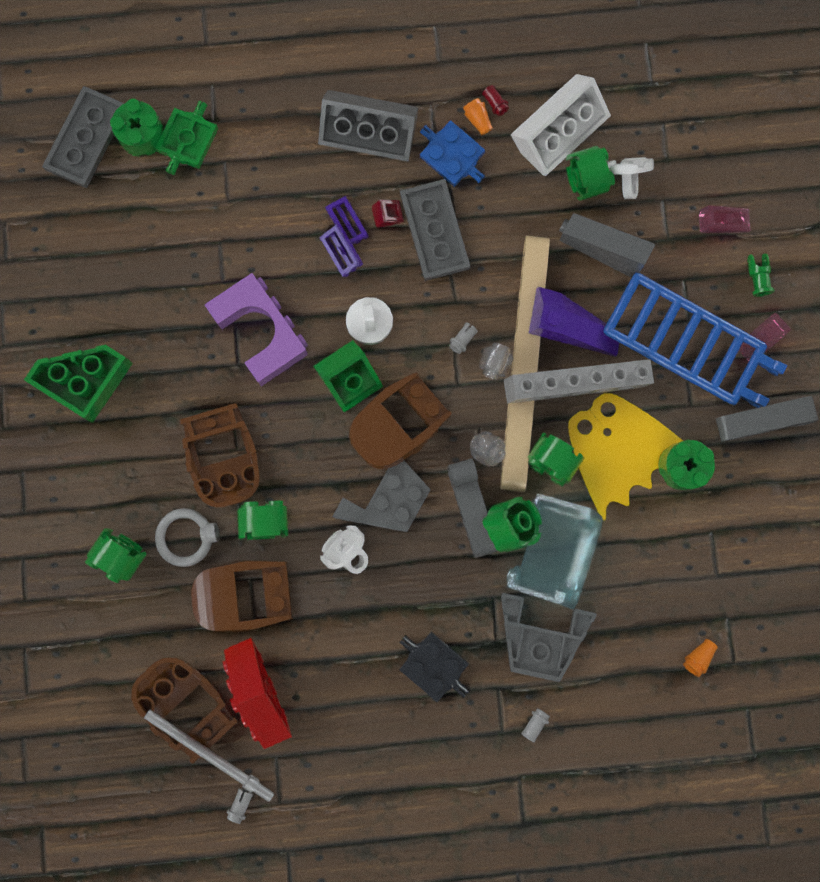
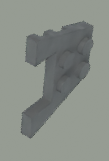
(392, 504)
(541, 650)

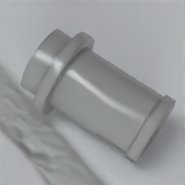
(461, 340)
(535, 724)
(239, 806)

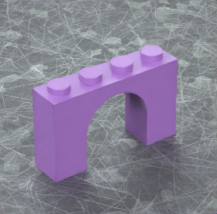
(250, 297)

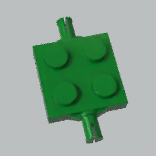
(186, 138)

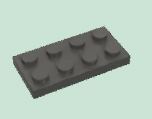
(83, 138)
(434, 230)

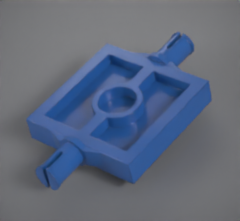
(452, 153)

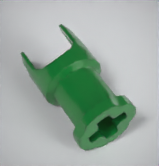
(760, 276)

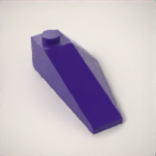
(567, 322)

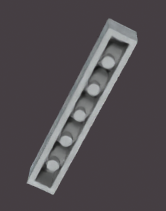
(578, 381)

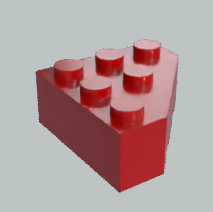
(255, 694)

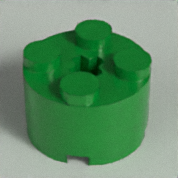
(137, 127)
(589, 172)
(698, 458)
(555, 459)
(262, 521)
(513, 524)
(115, 556)

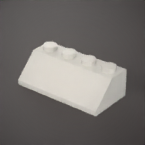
(561, 123)

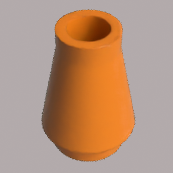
(478, 116)
(700, 658)

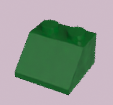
(348, 375)

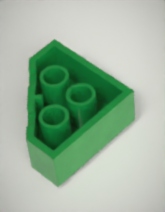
(80, 378)

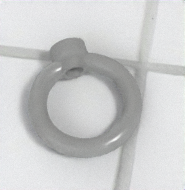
(208, 532)

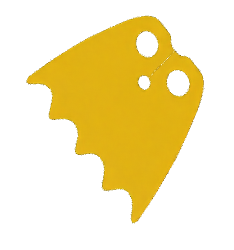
(623, 458)

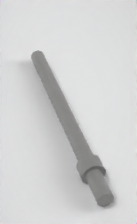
(249, 782)

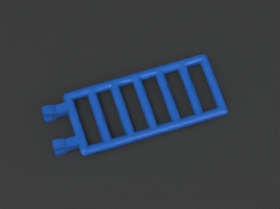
(758, 357)

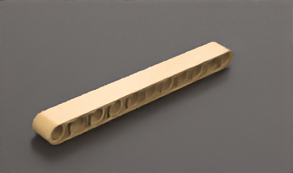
(525, 361)

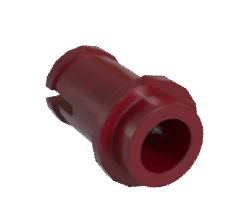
(495, 100)

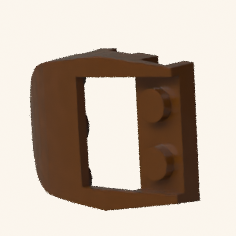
(379, 436)
(228, 480)
(217, 602)
(165, 686)

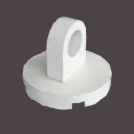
(629, 169)
(369, 321)
(344, 547)

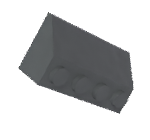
(367, 125)

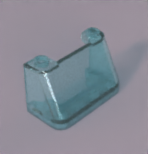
(561, 558)

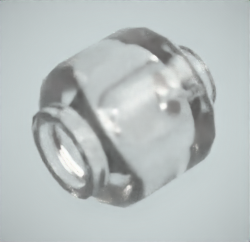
(496, 361)
(488, 448)

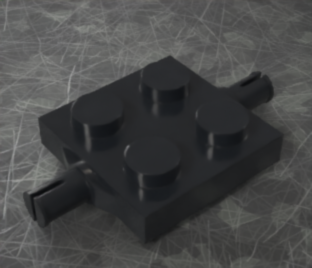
(434, 666)

